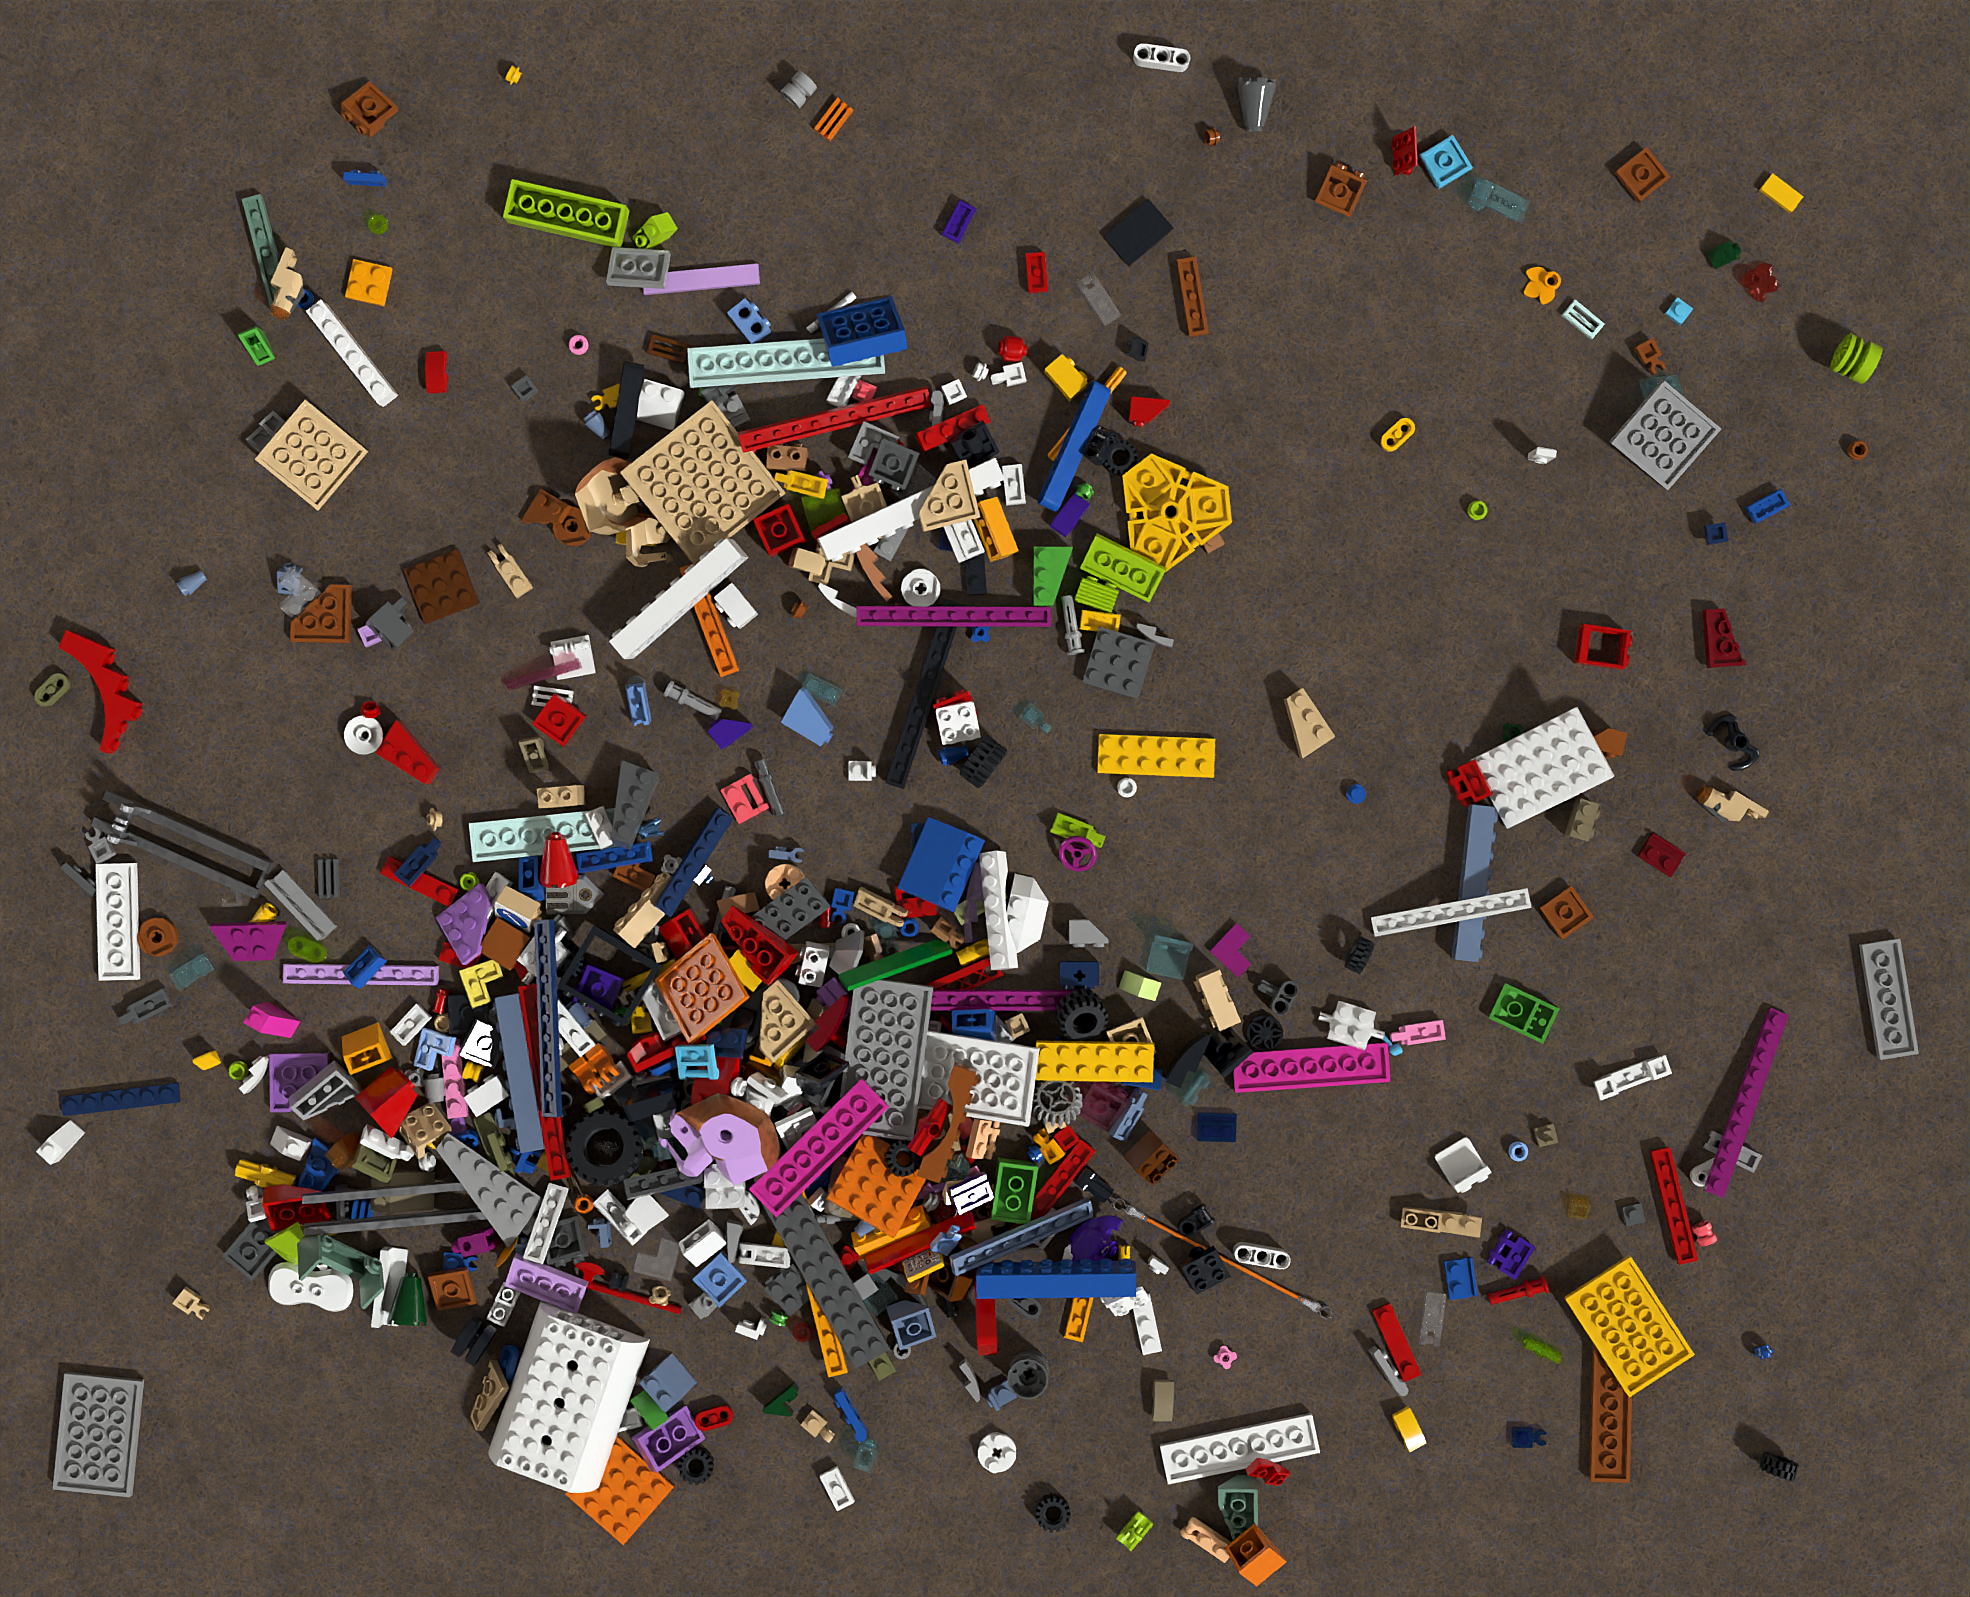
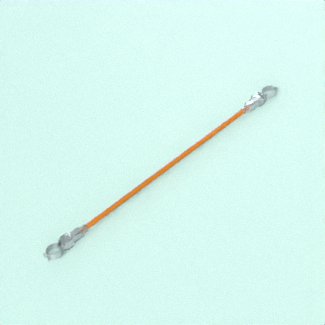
(1312, 1305)

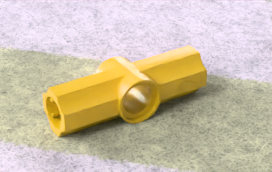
(263, 1175)

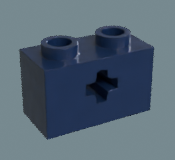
(1089, 968)

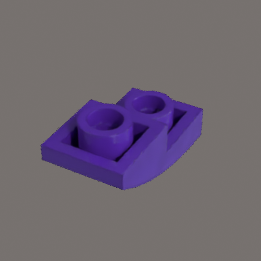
(1069, 515)

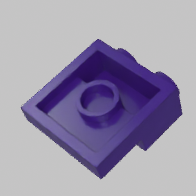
(599, 985)

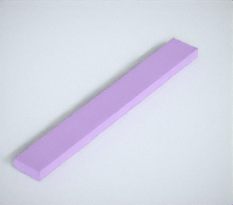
(385, 976)

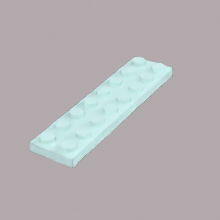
(527, 835)

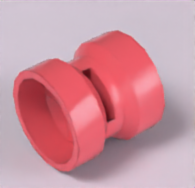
(1704, 1234)

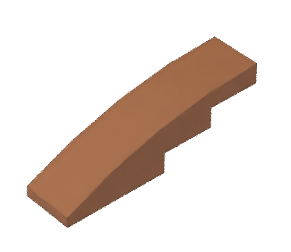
(867, 558)

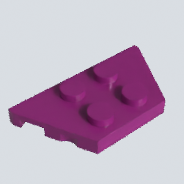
(250, 939)

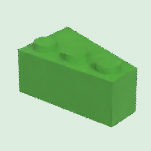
(1048, 573)

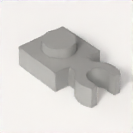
(101, 848)

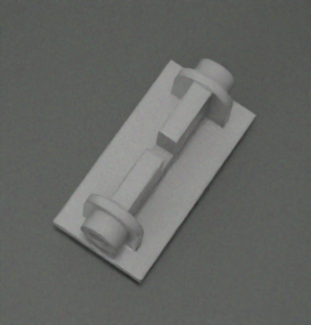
(646, 1077)

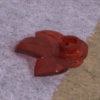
(1763, 283)

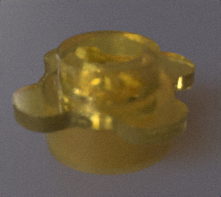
(734, 699)

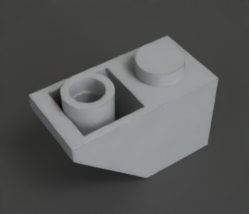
(1084, 932)

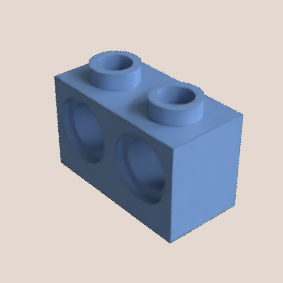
(746, 324)

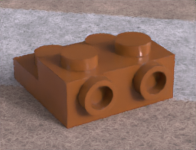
(368, 109)
(1341, 189)

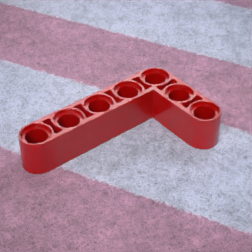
(985, 1325)

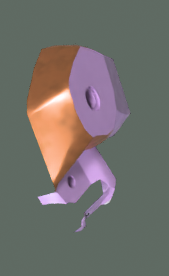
(727, 1131)

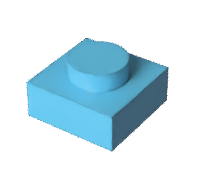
(1678, 311)

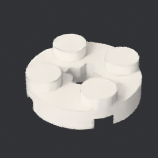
(913, 580)
(999, 1441)

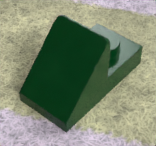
(778, 1404)

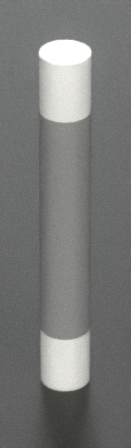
(841, 304)

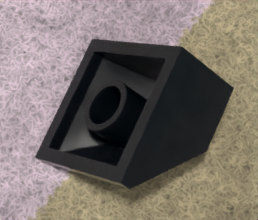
(820, 1073)

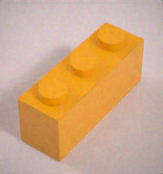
(995, 530)

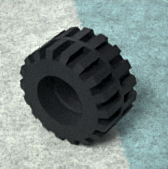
(983, 761)
(1076, 1004)

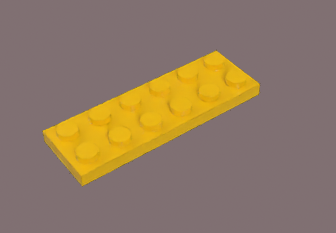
(1156, 755)
(1095, 1061)

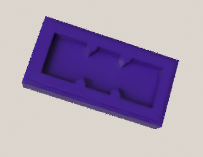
(959, 222)

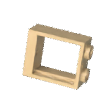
(561, 796)

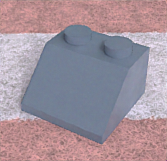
(910, 1323)
(668, 1382)

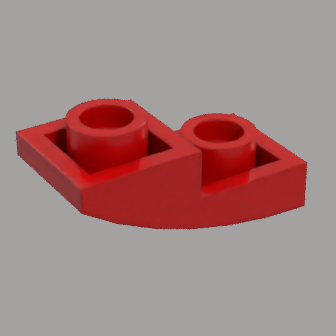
(435, 372)
(1270, 1472)

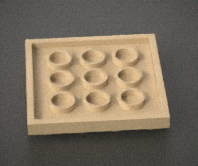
(311, 455)

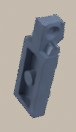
(1129, 1116)

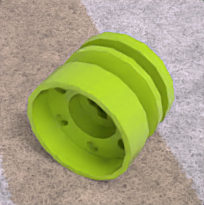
(1856, 358)

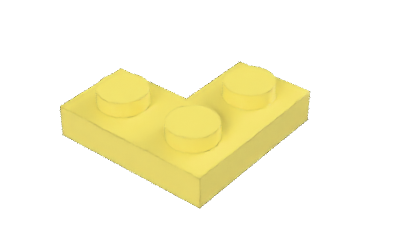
(476, 977)

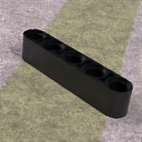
(626, 410)

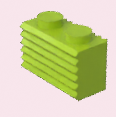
(1096, 594)

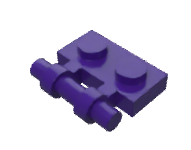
(1515, 1258)

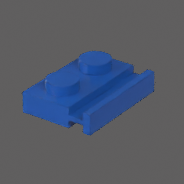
(1460, 1278)

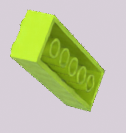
(566, 213)

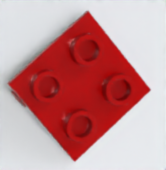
(1405, 152)

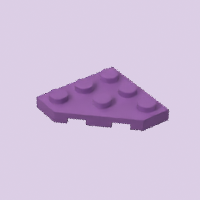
(466, 923)
(290, 1073)

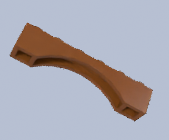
(934, 1160)

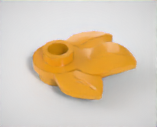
(1539, 286)

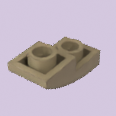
(1163, 1400)

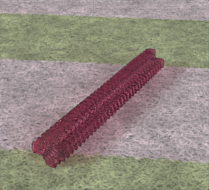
(543, 674)

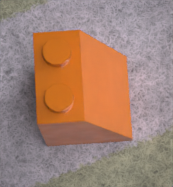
(1255, 1555)

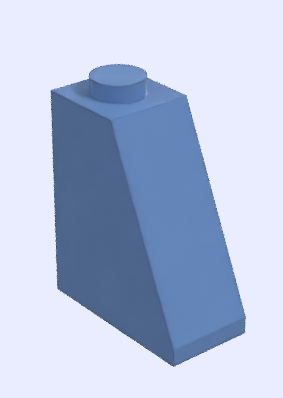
(808, 718)

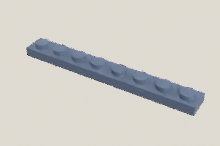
(1021, 1236)

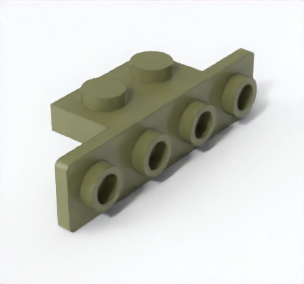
(494, 1143)

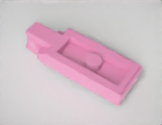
(1419, 1032)

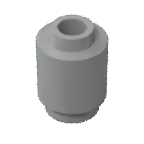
(434, 1088)

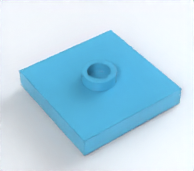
(1445, 161)

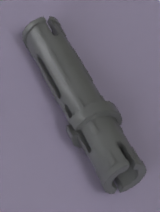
(769, 787)

